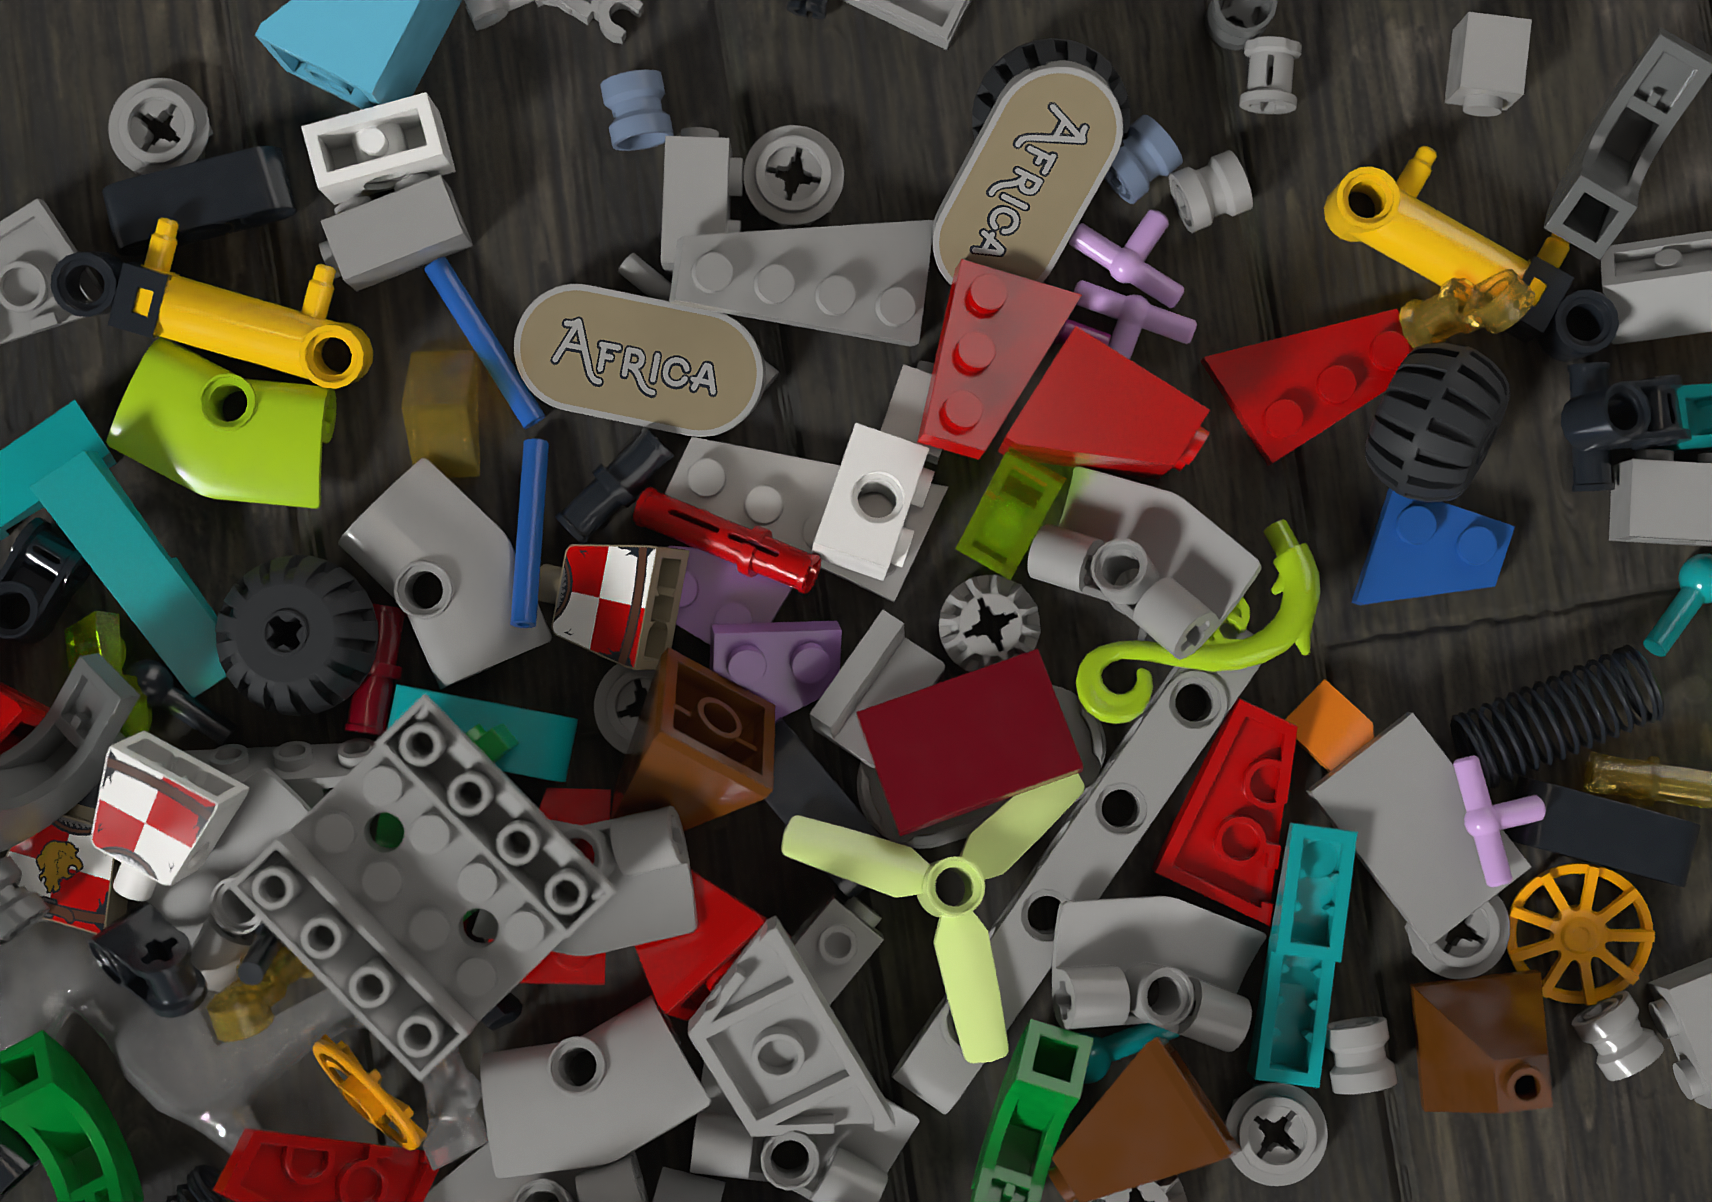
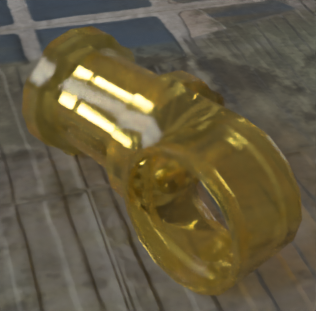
(1467, 308)
(246, 1009)

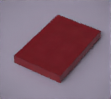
(969, 742)

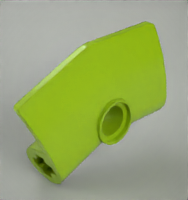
(178, 428)

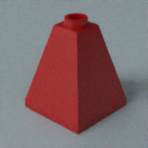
(691, 965)

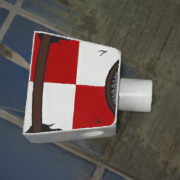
(160, 813)

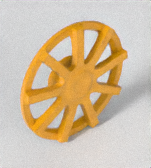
(1582, 933)
(366, 1095)

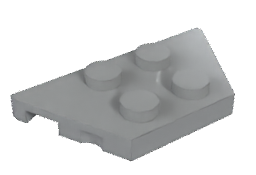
(782, 1046)

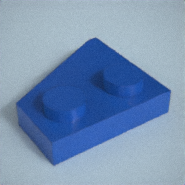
(1430, 551)

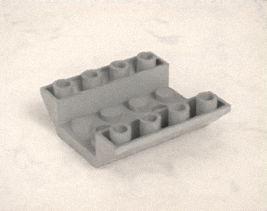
(390, 921)

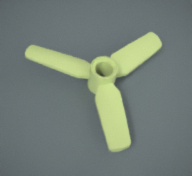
(960, 936)

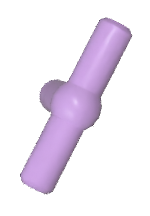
(1128, 263)
(1132, 315)
(1486, 820)

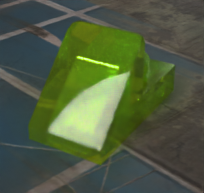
(1010, 513)

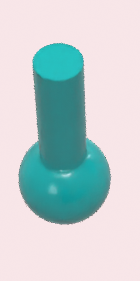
(1696, 589)
(1118, 1046)

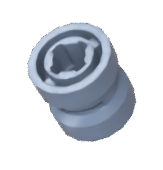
(637, 108)
(1144, 156)

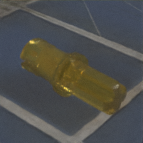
(1647, 780)

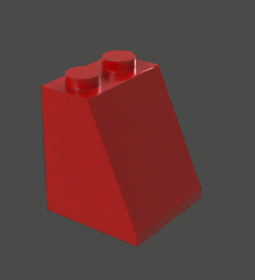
(1107, 415)

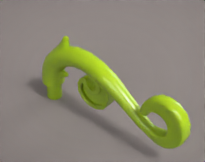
(1292, 624)

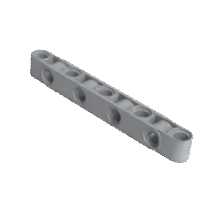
(1078, 865)

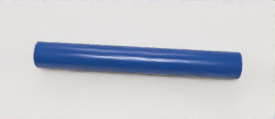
(484, 342)
(529, 533)

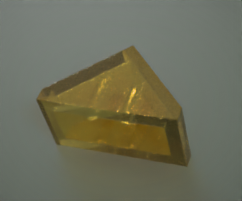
(443, 411)

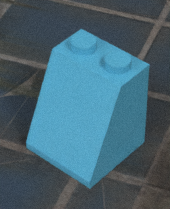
(358, 47)

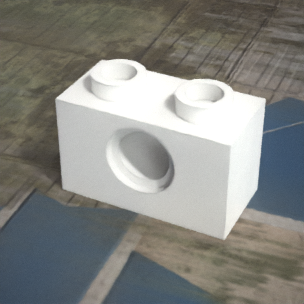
(377, 148)
(881, 465)

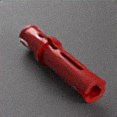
(750, 549)

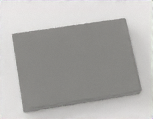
(1411, 827)

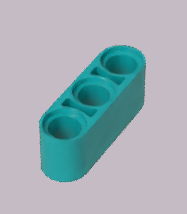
(542, 737)

